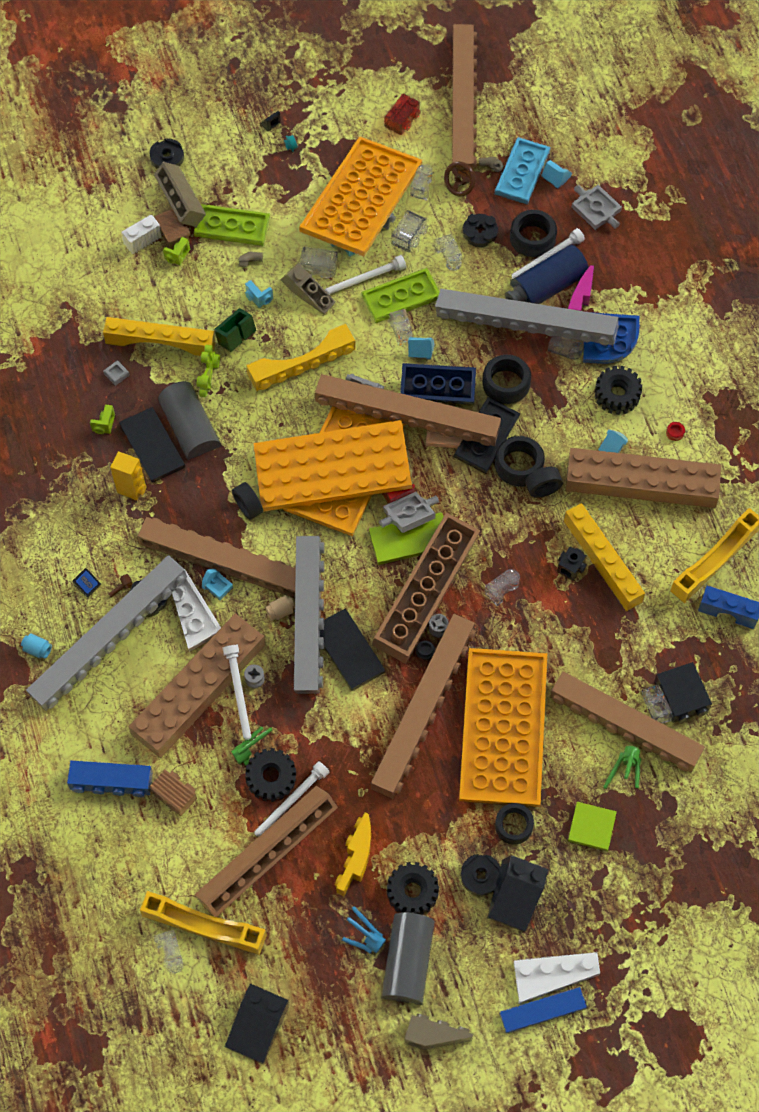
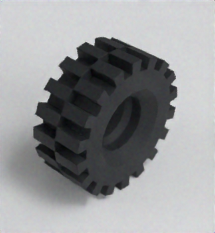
(618, 378)
(263, 788)
(412, 874)

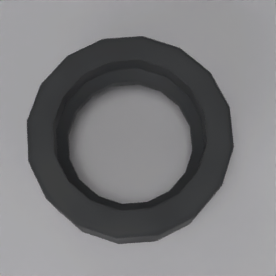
(544, 482)
(247, 500)
(514, 808)

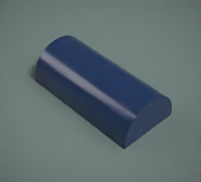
(552, 274)
(439, 383)

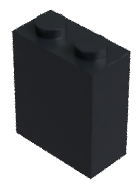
(684, 692)

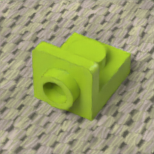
(178, 253)
(106, 421)

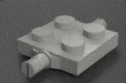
(596, 206)
(409, 512)

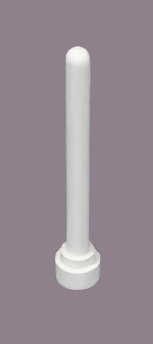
(575, 238)
(397, 264)
(231, 653)
(319, 771)

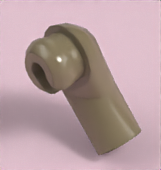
(493, 162)
(250, 256)

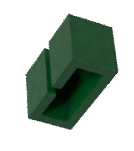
(234, 329)

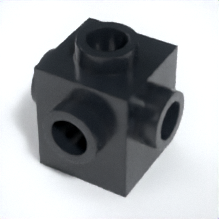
(572, 563)

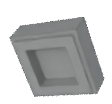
(116, 373)

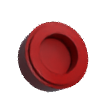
(675, 431)

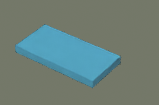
(522, 170)

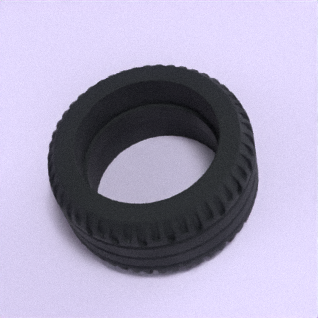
(538, 219)
(506, 363)
(518, 444)

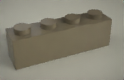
(179, 194)

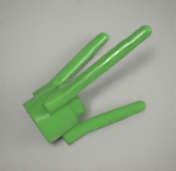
(242, 751)
(630, 758)

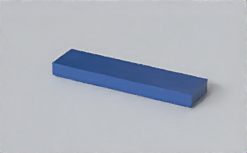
(543, 1010)

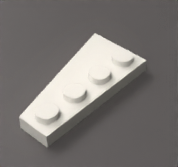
(194, 614)
(551, 974)

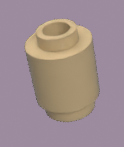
(280, 608)

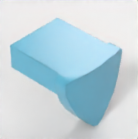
(555, 174)
(420, 347)
(613, 442)
(216, 583)

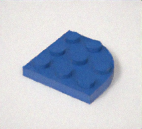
(624, 343)

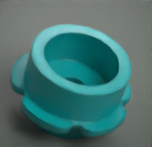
(290, 143)

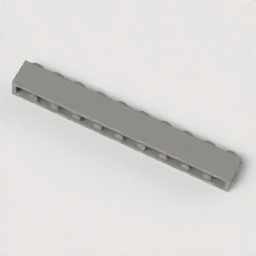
(527, 317)
(106, 633)

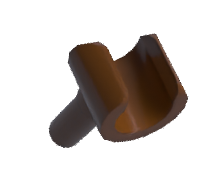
(126, 583)

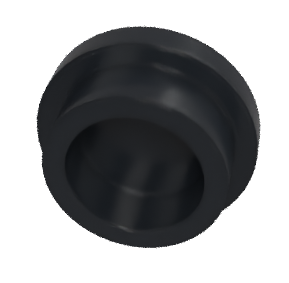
(425, 650)

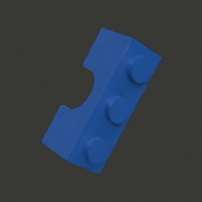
(719, 601)

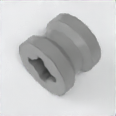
(436, 621)
(255, 680)

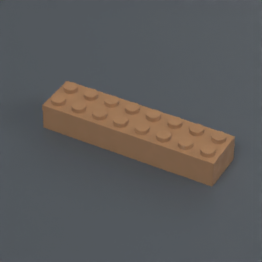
(643, 477)
(425, 588)
(195, 687)

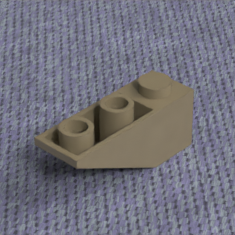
(307, 289)
(430, 1034)

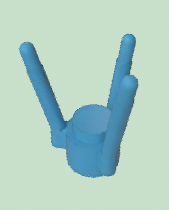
(373, 940)

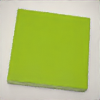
(592, 826)

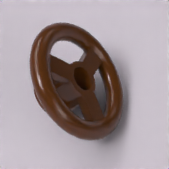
(467, 176)

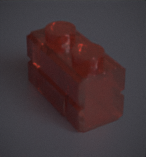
(402, 114)

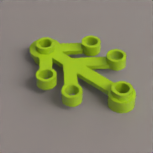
(212, 361)

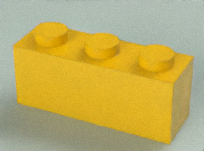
(128, 476)

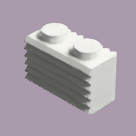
(141, 234)

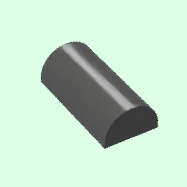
(188, 419)
(408, 958)

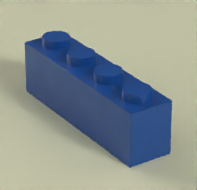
(110, 778)

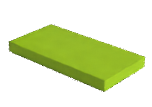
(233, 225)
(402, 293)
(394, 545)

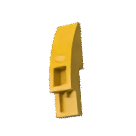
(359, 848)

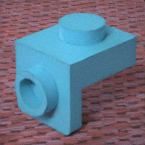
(258, 297)

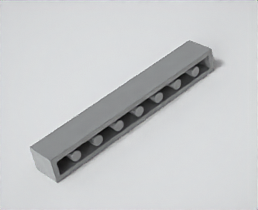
(308, 615)

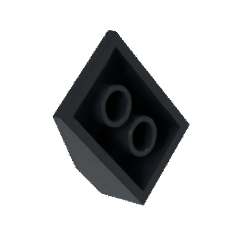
(517, 892)
(257, 1023)

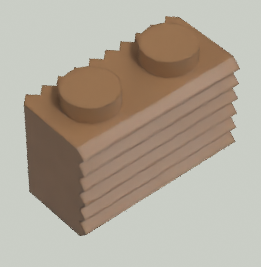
(171, 228)
(173, 792)

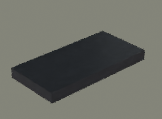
(152, 444)
(480, 455)
(350, 650)

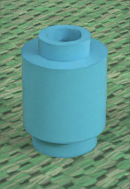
(36, 646)

